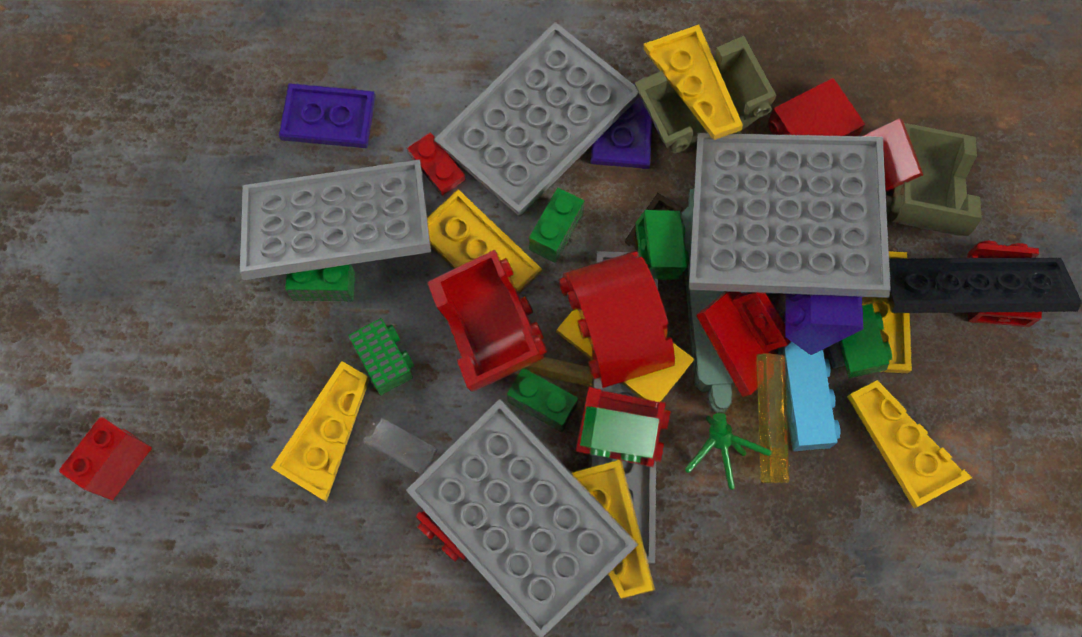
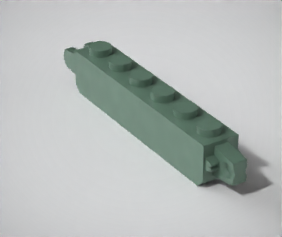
(707, 366)

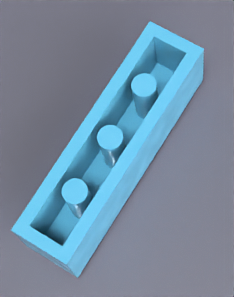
(809, 399)

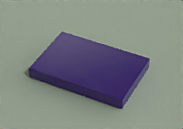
(327, 115)
(626, 140)

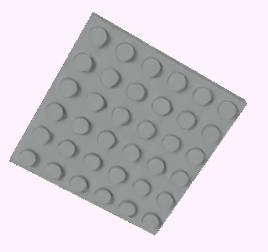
(790, 215)

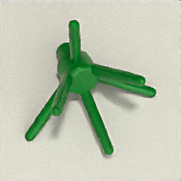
(721, 438)

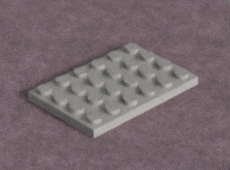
(537, 118)
(333, 219)
(521, 518)

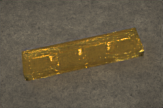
(773, 418)

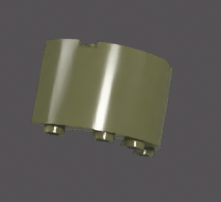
(744, 81)
(940, 196)

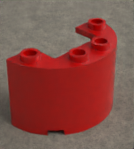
(620, 318)
(488, 320)

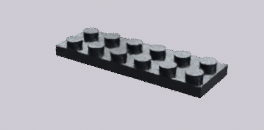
(981, 285)

